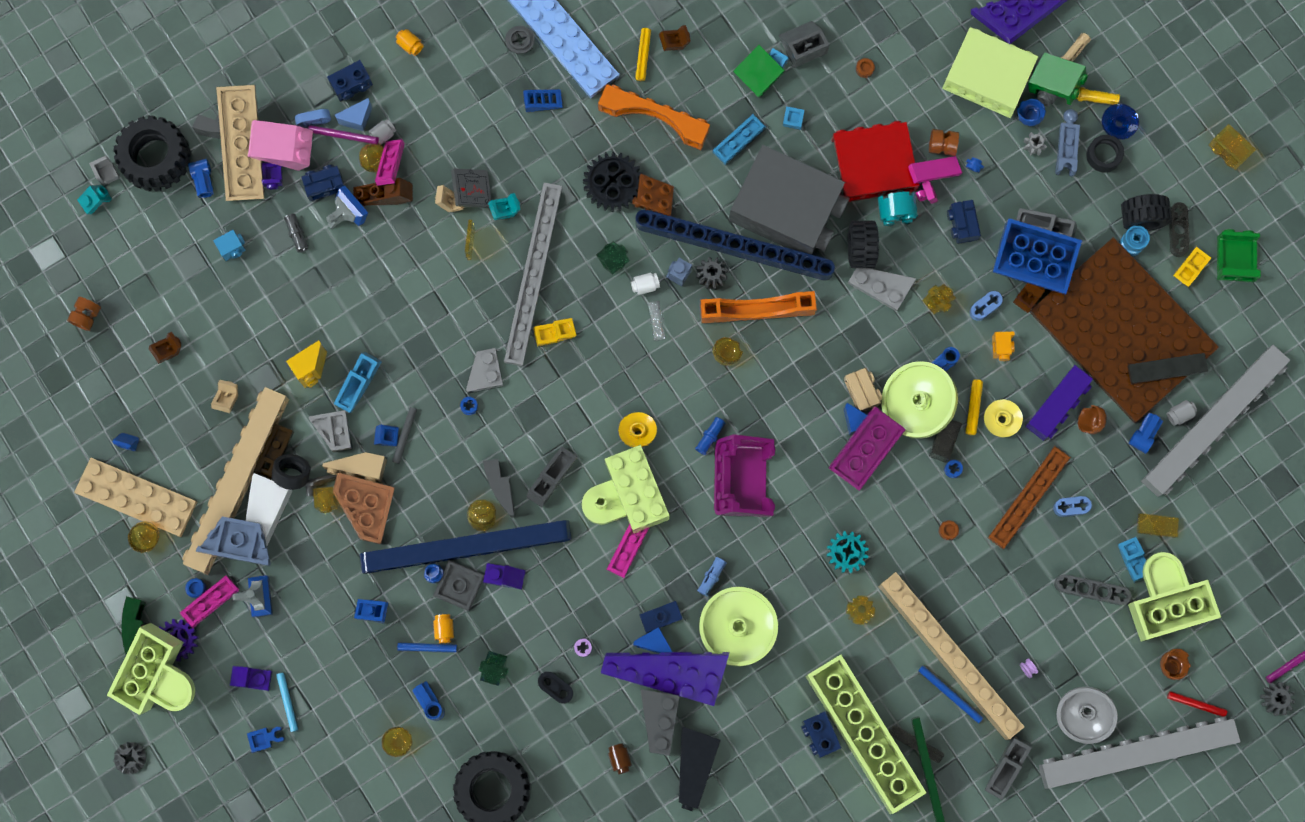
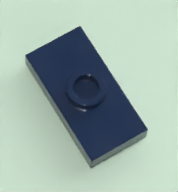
(661, 616)

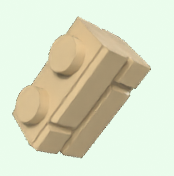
(862, 390)

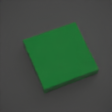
(759, 71)

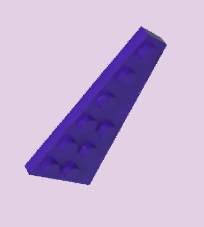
(1014, 17)
(676, 673)

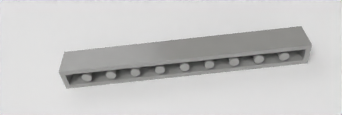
(1215, 420)
(1138, 753)

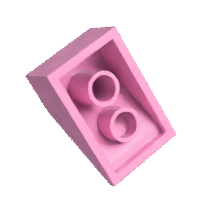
(281, 144)

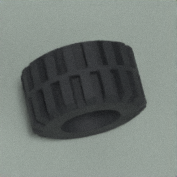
(1147, 210)
(863, 244)

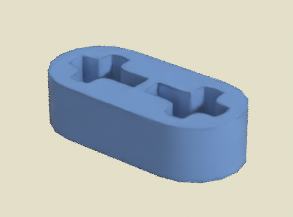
(313, 118)
(983, 303)
(1072, 511)

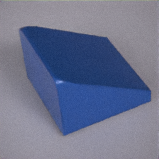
(386, 435)
(126, 441)

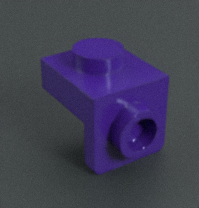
(272, 176)

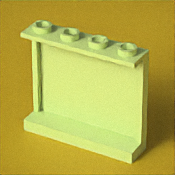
(990, 72)

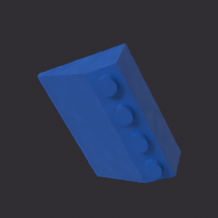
(1036, 256)

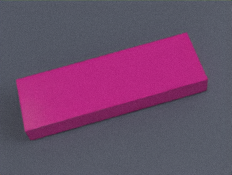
(389, 162)
(935, 169)
(626, 552)
(209, 601)

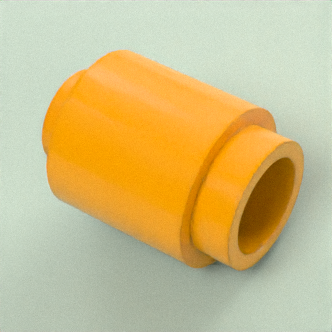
(409, 42)
(443, 628)

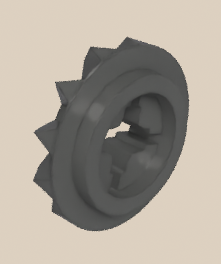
(524, 33)
(137, 753)

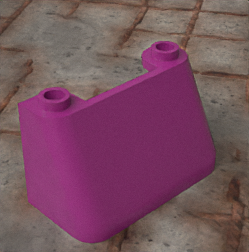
(742, 476)

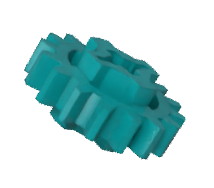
(838, 550)

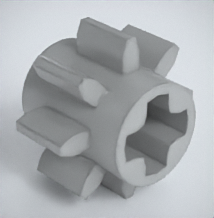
(1039, 146)

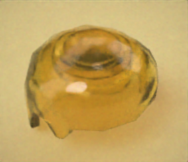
(370, 157)
(726, 351)
(481, 515)
(143, 537)
(396, 741)

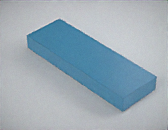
(739, 139)

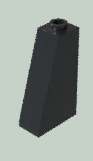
(695, 766)

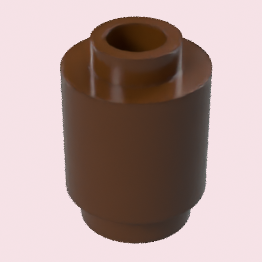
(619, 758)

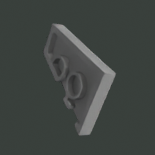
(882, 286)

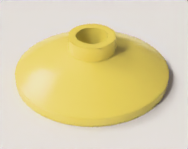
(1005, 409)

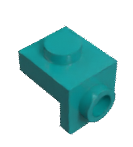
(93, 198)
(504, 207)

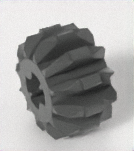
(706, 276)
(1285, 699)

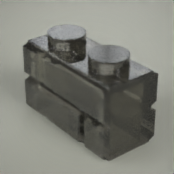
(945, 441)

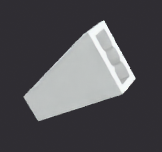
(266, 504)

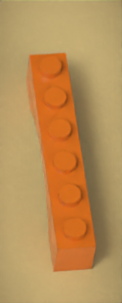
(618, 102)
(776, 307)

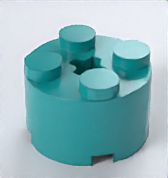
(897, 207)

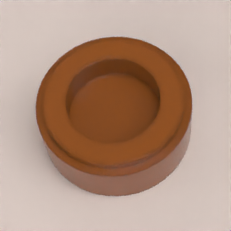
(865, 68)
(948, 530)

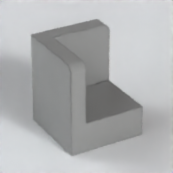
(104, 170)

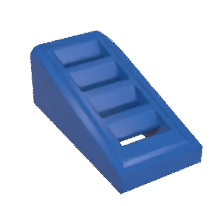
(542, 106)

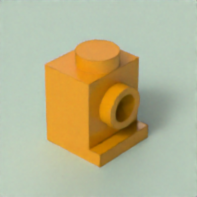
(1002, 345)

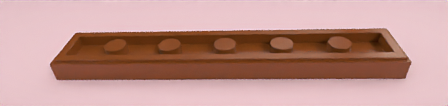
(1028, 497)

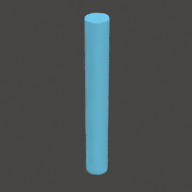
(287, 702)

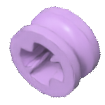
(587, 651)
(1028, 668)

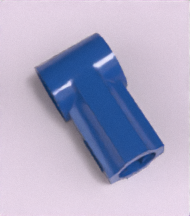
(201, 172)
(943, 363)
(1143, 437)
(428, 700)

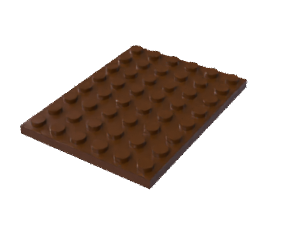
(1119, 319)

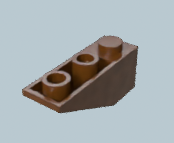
(387, 194)

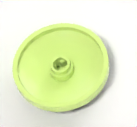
(920, 399)
(739, 623)

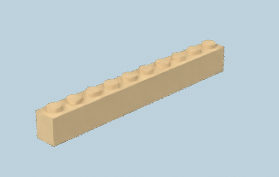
(238, 474)
(951, 656)

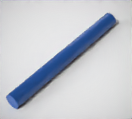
(950, 694)

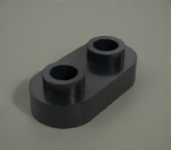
(555, 688)

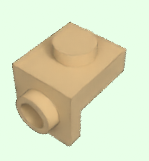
(446, 199)
(225, 396)

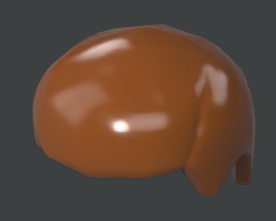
(1092, 420)
(1175, 664)

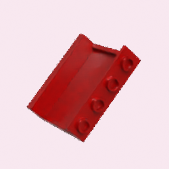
(875, 160)

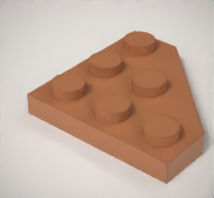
(364, 505)

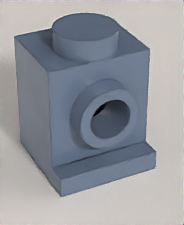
(679, 271)

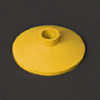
(637, 422)

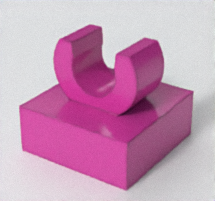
(927, 193)

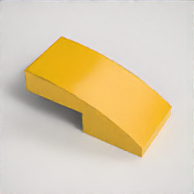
(1192, 266)
(555, 332)

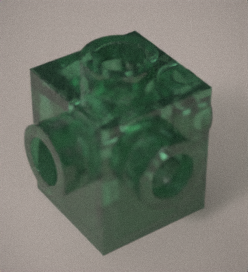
(613, 257)
(492, 672)

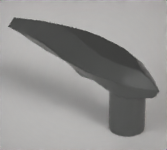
(316, 482)

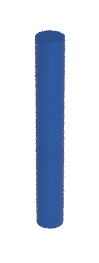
(427, 647)

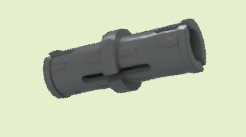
(296, 233)

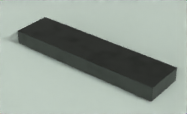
(1167, 368)

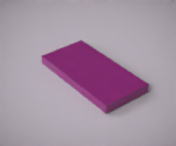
(866, 448)

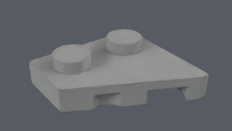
(485, 371)
(333, 429)

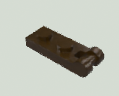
(274, 448)

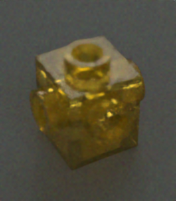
(939, 299)
(855, 615)

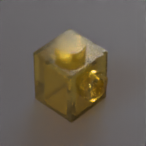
(324, 499)

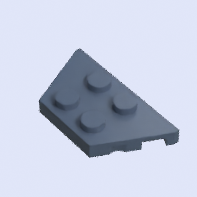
(237, 541)

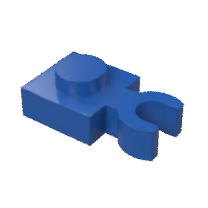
(262, 739)

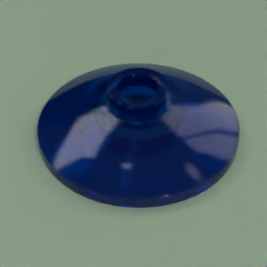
(1123, 114)

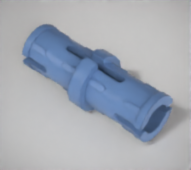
(711, 576)

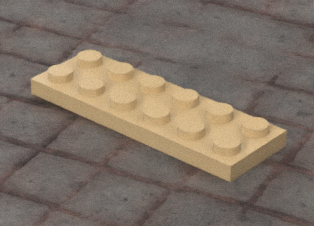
(236, 112)
(135, 497)

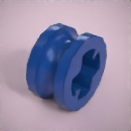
(465, 401)
(957, 473)

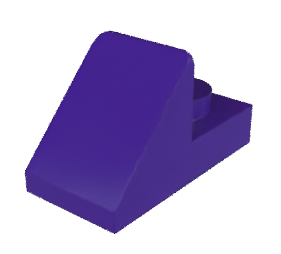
(504, 576)
(250, 678)

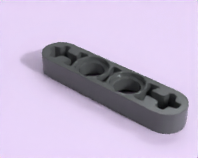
(1092, 590)

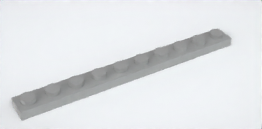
(533, 274)

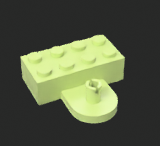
(628, 494)
(1172, 600)
(149, 674)

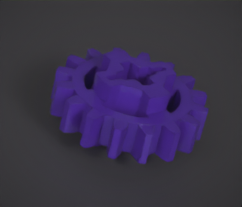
(179, 632)

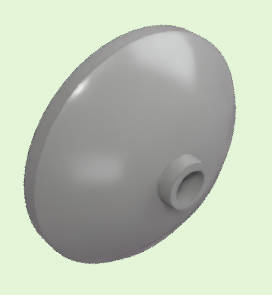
(1082, 725)

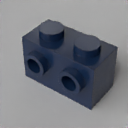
(350, 81)
(821, 735)

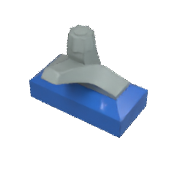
(347, 209)
(257, 595)

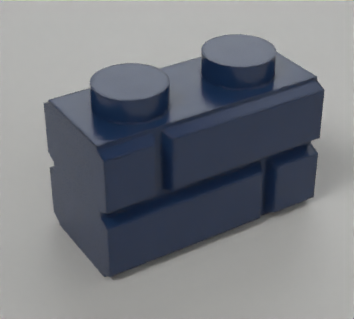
(322, 182)
(964, 221)

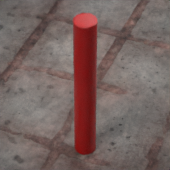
(1196, 704)

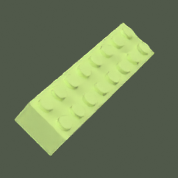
(865, 734)

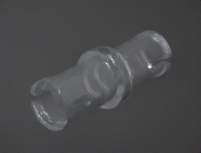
(656, 320)

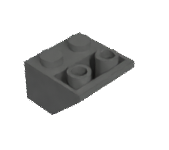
(804, 43)

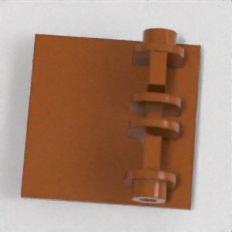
(654, 195)

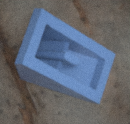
(356, 115)

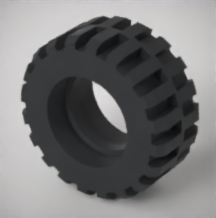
(138, 135)
(487, 762)

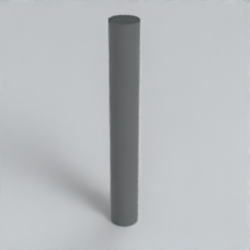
(404, 435)

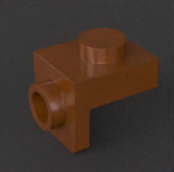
(675, 39)
(1028, 297)
(166, 348)

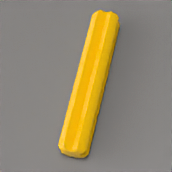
(643, 54)
(974, 407)

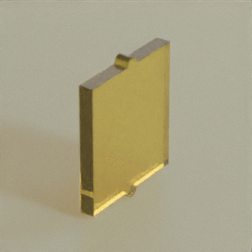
(469, 240)

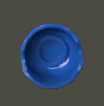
(1031, 112)

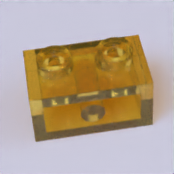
(1231, 147)

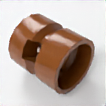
(943, 142)
(82, 320)

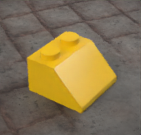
(309, 364)

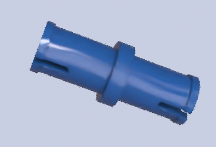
(710, 436)

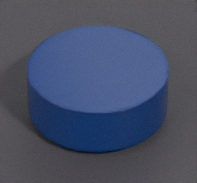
(195, 588)

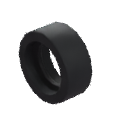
(1114, 143)
(288, 481)

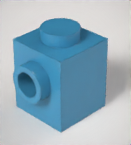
(230, 245)

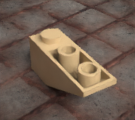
(360, 465)

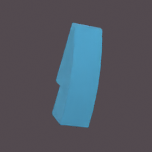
(357, 382)

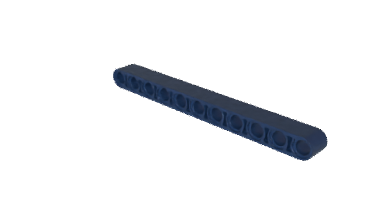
(744, 243)
(465, 546)

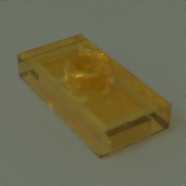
(1157, 525)

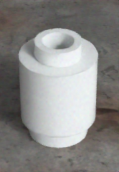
(645, 283)

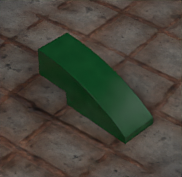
(131, 621)

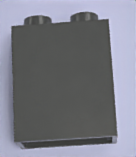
(788, 202)

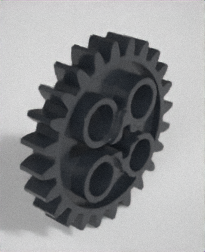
(600, 171)

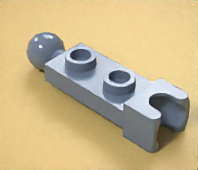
(1068, 143)

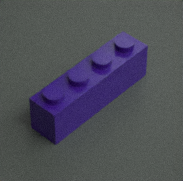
(1059, 402)

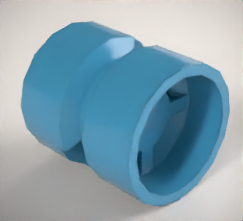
(1135, 240)

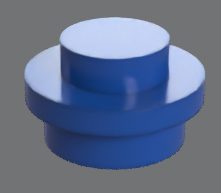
(974, 164)
(433, 573)

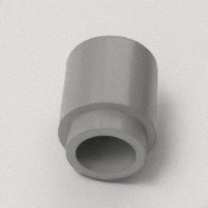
(383, 130)
(1181, 413)

